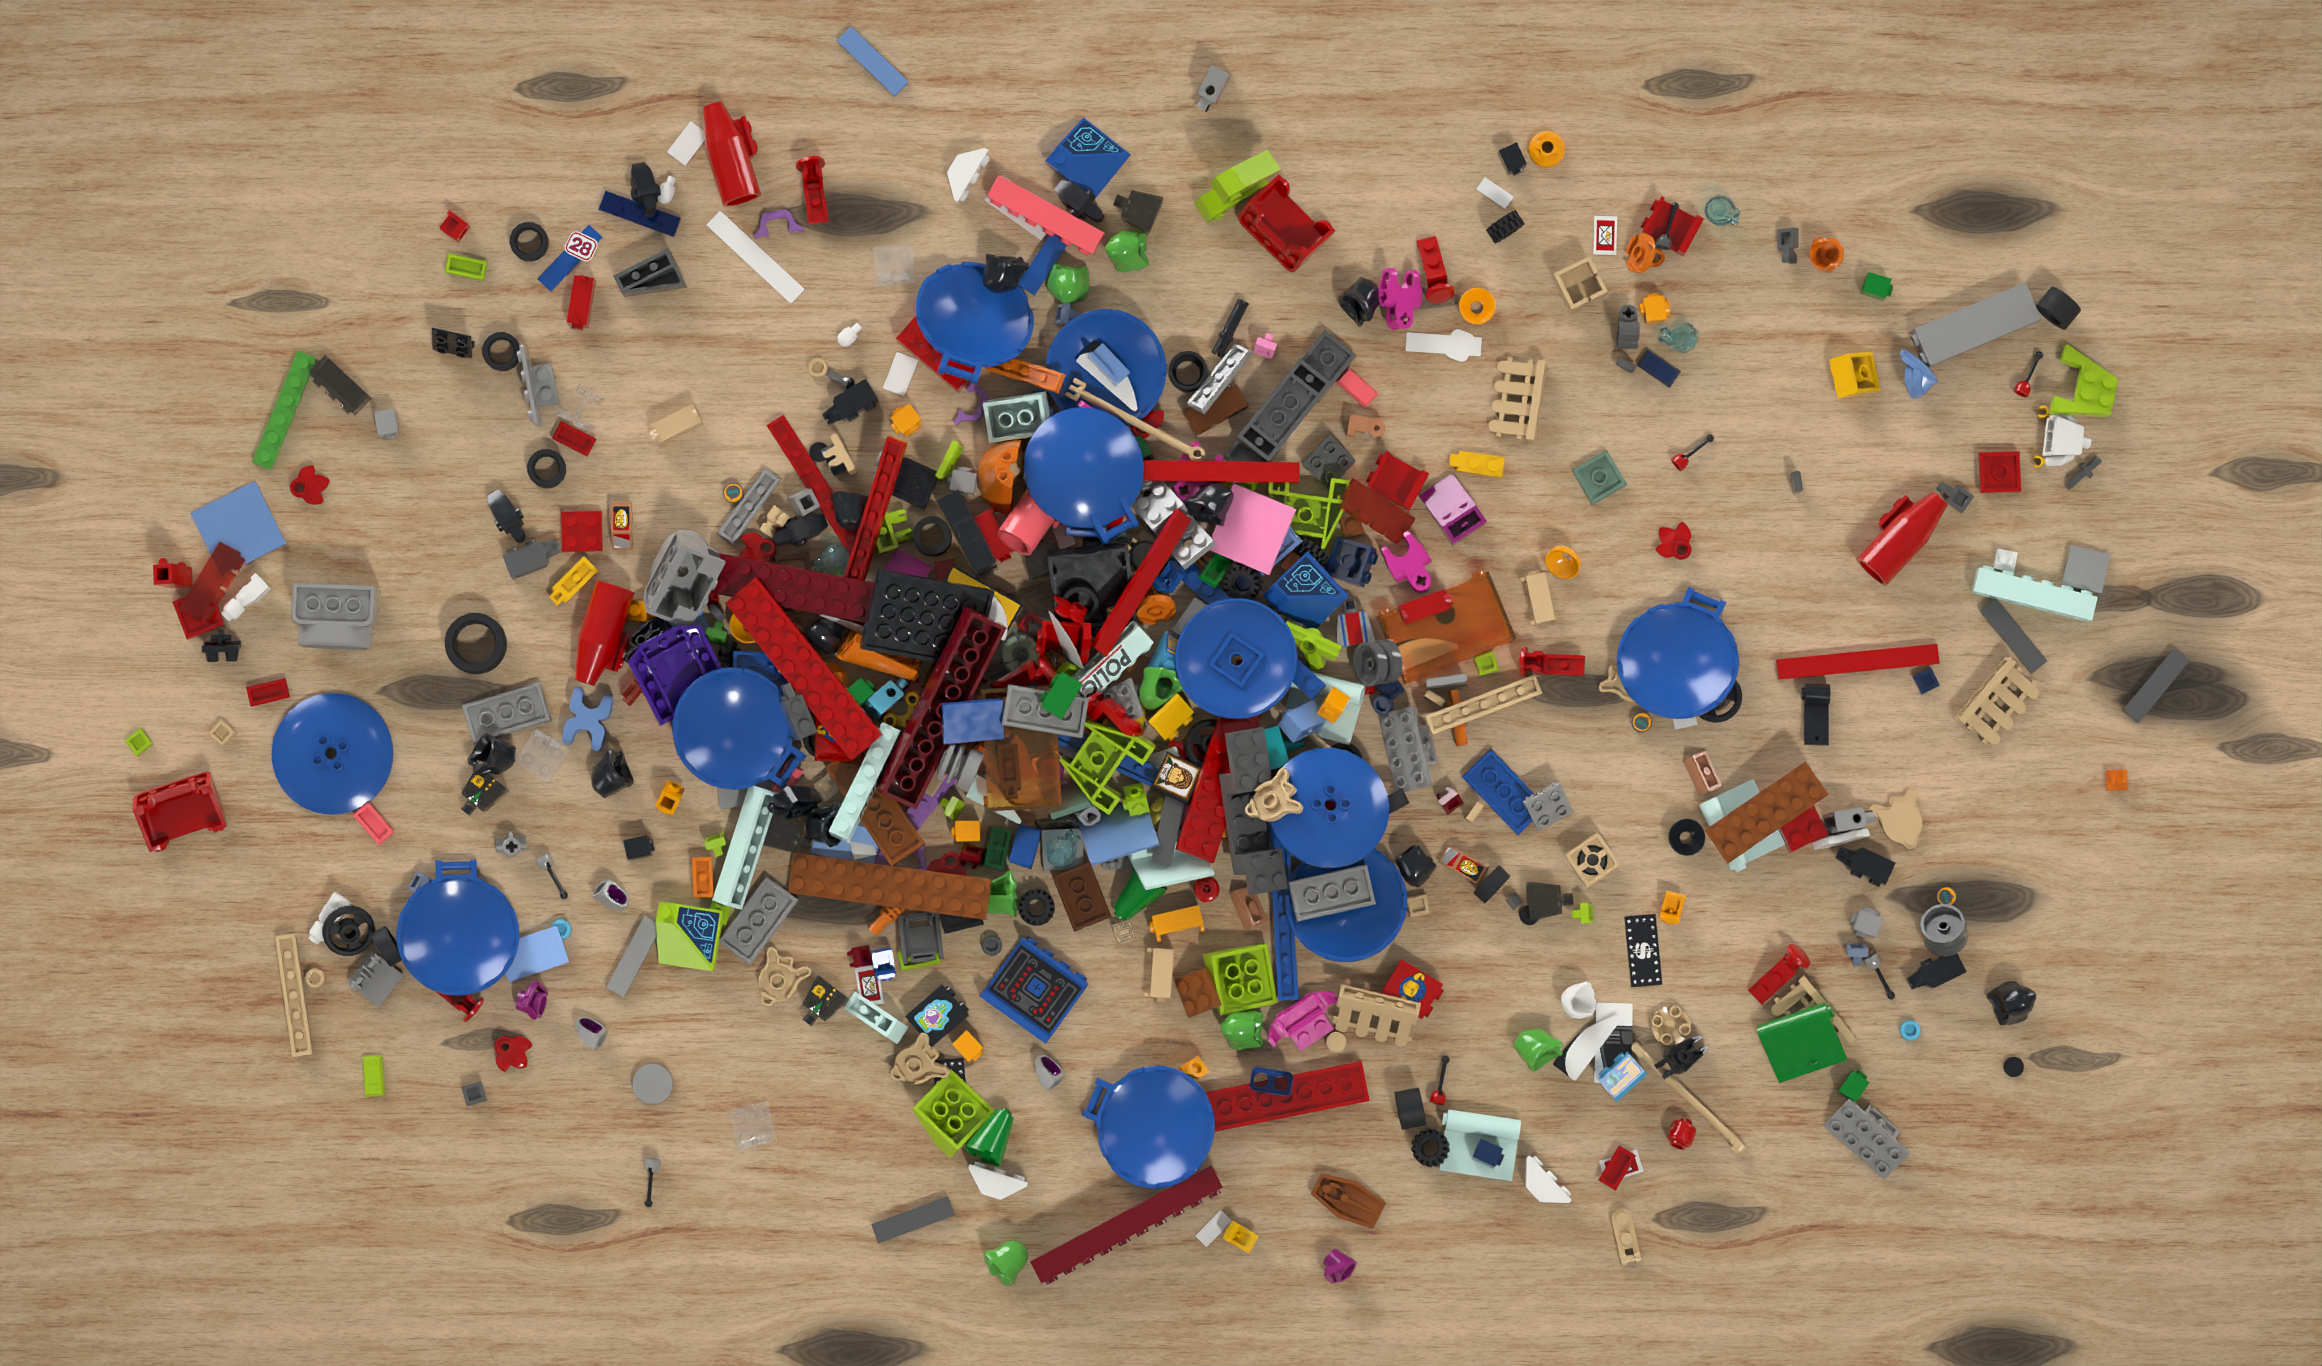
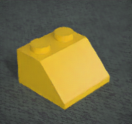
(1854, 374)
(1171, 718)

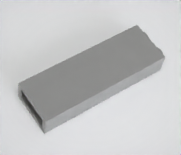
(1975, 325)

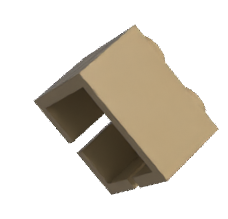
(1578, 285)

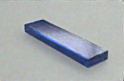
(628, 210)

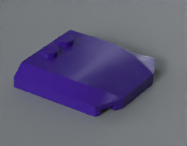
(670, 665)

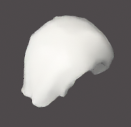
(1579, 1000)

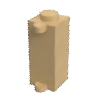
(675, 425)
(1539, 597)
(1161, 974)

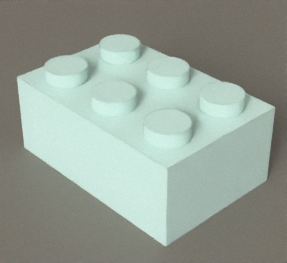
(1015, 416)

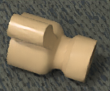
(775, 519)

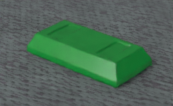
(1215, 570)

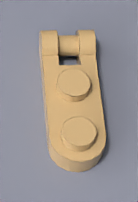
(1625, 1236)

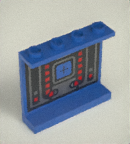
(1034, 989)

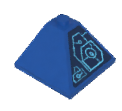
(1087, 157)
(1306, 593)

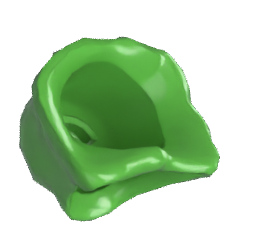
(1124, 250)
(1068, 283)
(1156, 693)
(1003, 895)
(1240, 1029)
(1537, 1048)
(1009, 1259)

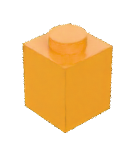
(1333, 705)
(966, 831)
(968, 1047)

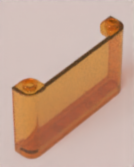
(1467, 630)
(1037, 764)

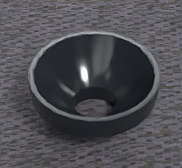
(1696, 831)

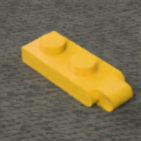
(1477, 464)
(572, 581)

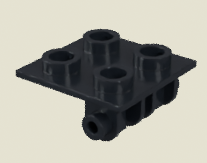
(452, 343)

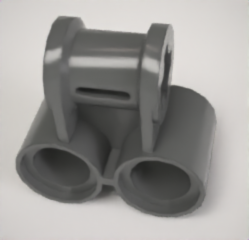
(1628, 328)

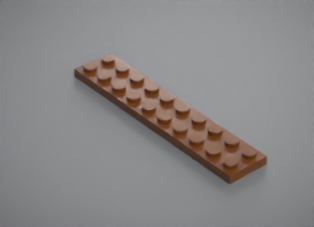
(890, 886)

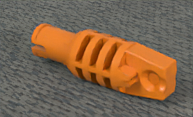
(1459, 731)
(886, 916)

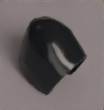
(825, 635)
(1415, 866)

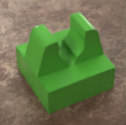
(716, 634)

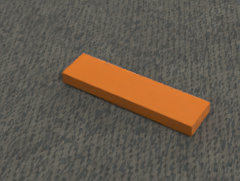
(1030, 374)

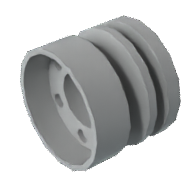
(959, 766)

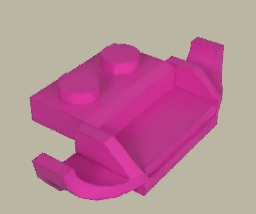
(1303, 1020)

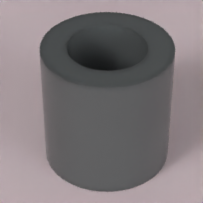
(1514, 901)

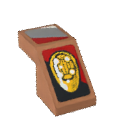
(621, 525)
(1463, 865)

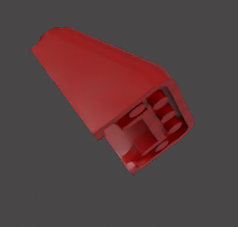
(1283, 225)
(178, 810)

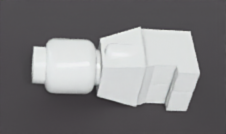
(246, 597)
(335, 902)

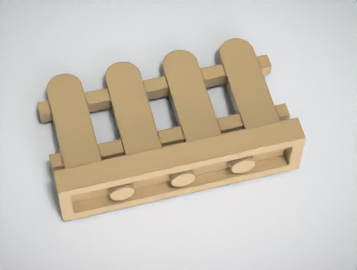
(1522, 389)
(1994, 685)
(1798, 993)
(1380, 1005)

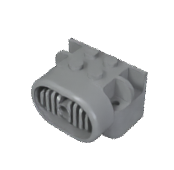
(677, 590)
(335, 615)

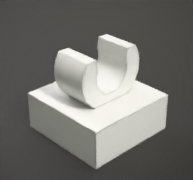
(2005, 560)

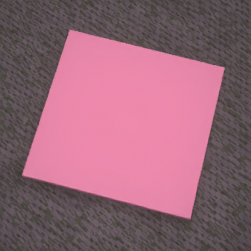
(1253, 529)

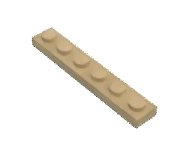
(1482, 705)
(294, 995)

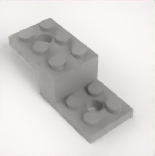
(1157, 510)

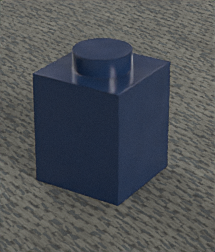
(1488, 1154)

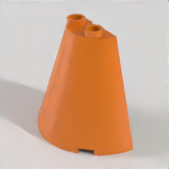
(994, 476)
(887, 663)

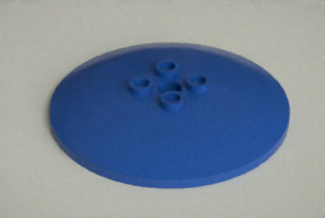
(1229, 630)
(361, 760)
(1337, 835)

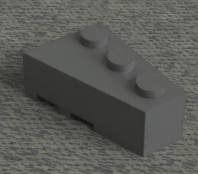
(650, 276)

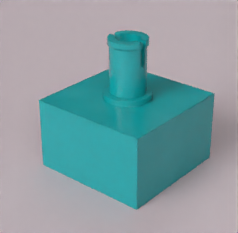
(1279, 748)

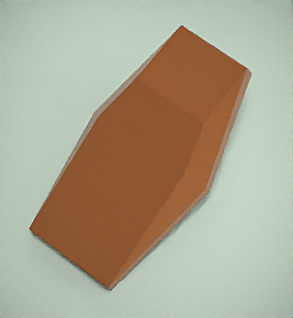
(1348, 1200)

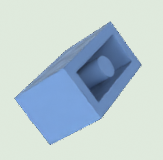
(1301, 721)

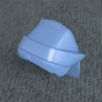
(1918, 376)

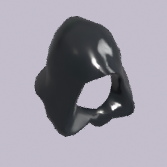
(1003, 272)
(1360, 300)
(1215, 503)
(848, 508)
(495, 753)
(611, 777)
(816, 824)
(2017, 1000)

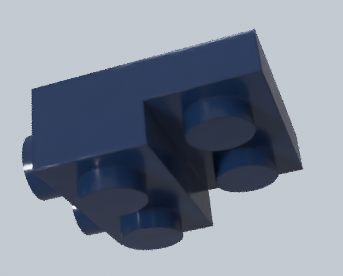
(1351, 561)

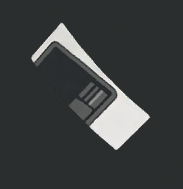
(1619, 1040)

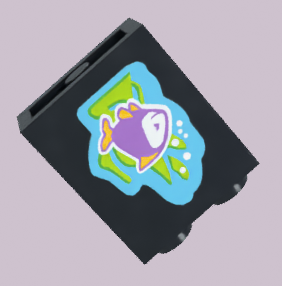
(938, 1014)

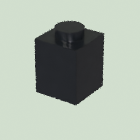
(1512, 159)
(639, 847)

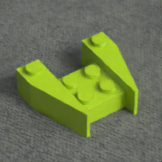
(1236, 185)
(1314, 514)
(1099, 760)

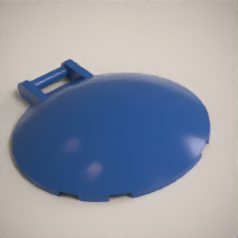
(970, 321)
(1130, 343)
(1085, 470)
(1678, 658)
(734, 730)
(1359, 931)
(457, 932)
(1153, 1125)

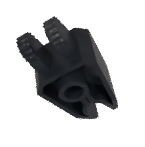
(644, 189)
(1079, 201)
(507, 516)
(800, 530)
(647, 631)
(794, 801)
(1680, 1058)

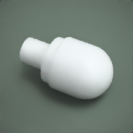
(667, 190)
(848, 335)

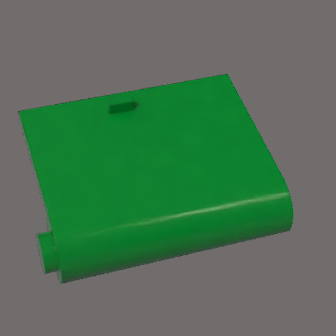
(1802, 1042)

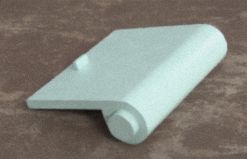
(1344, 726)
(1727, 802)
(1182, 869)
(1463, 1134)

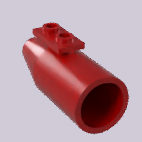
(730, 155)
(1902, 536)
(601, 634)

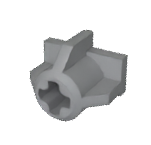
(511, 846)

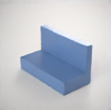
(1108, 364)

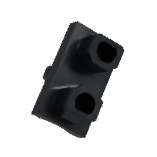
(221, 643)

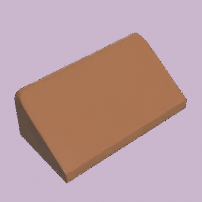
(1702, 773)
(1248, 908)

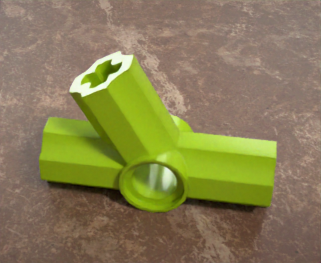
(1314, 646)

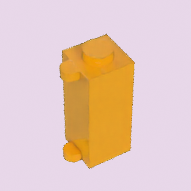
(1176, 921)

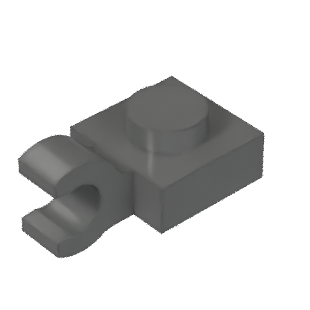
(1788, 241)
(1957, 497)

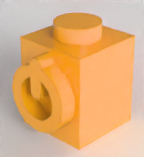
(1654, 308)
(905, 421)
(669, 797)
(1194, 1068)

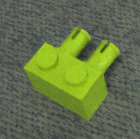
(888, 539)

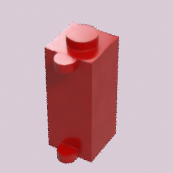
(581, 302)
(989, 527)
(172, 575)
(1425, 607)

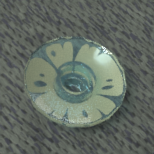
(1014, 647)

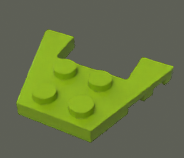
(2093, 390)

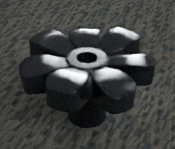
(727, 652)

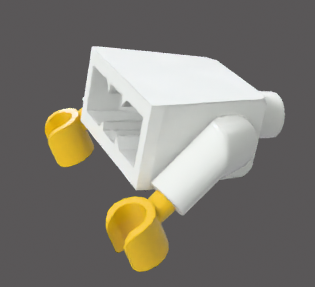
(2062, 439)

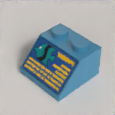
(1165, 653)
(1621, 1075)

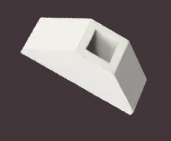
(965, 171)
(995, 1182)
(1543, 1184)

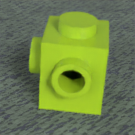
(1135, 799)

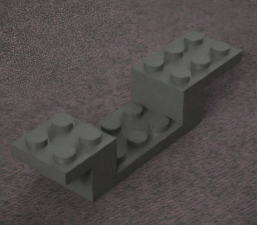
(1291, 401)
(1249, 835)

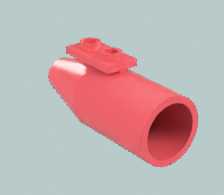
(1025, 526)

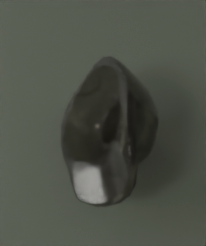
(1065, 822)

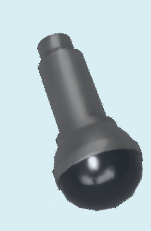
(845, 381)

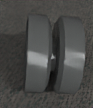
(1377, 662)
(1944, 930)

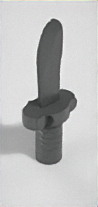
(2086, 470)

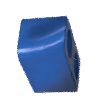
(1025, 846)
(1271, 1077)

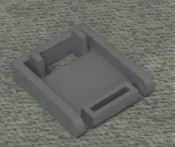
(923, 941)

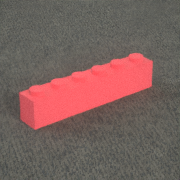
(1046, 215)

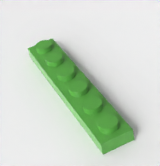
(284, 410)

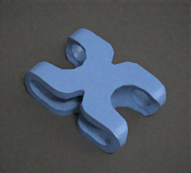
(588, 719)

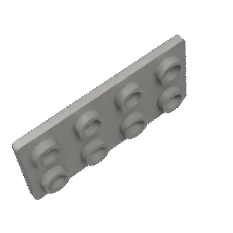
(540, 385)
(1408, 749)
(1868, 1136)

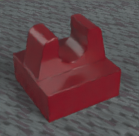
(1449, 801)
(971, 854)
(861, 956)

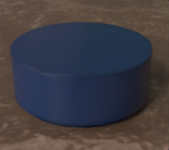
(1383, 704)

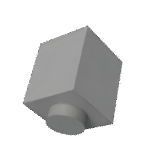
(387, 424)
(803, 502)

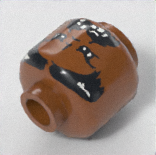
(1054, 656)

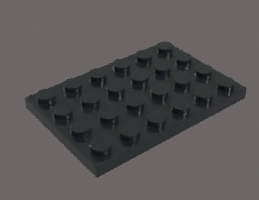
(917, 614)

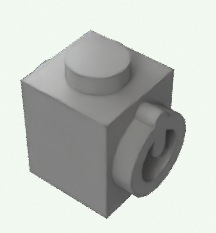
(963, 480)
(1866, 922)

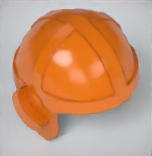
(1826, 254)

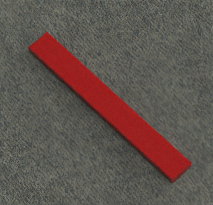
(1221, 471)
(809, 475)
(876, 508)
(1141, 582)
(1857, 661)

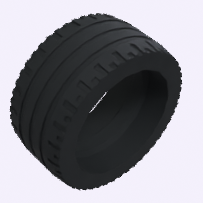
(500, 645)

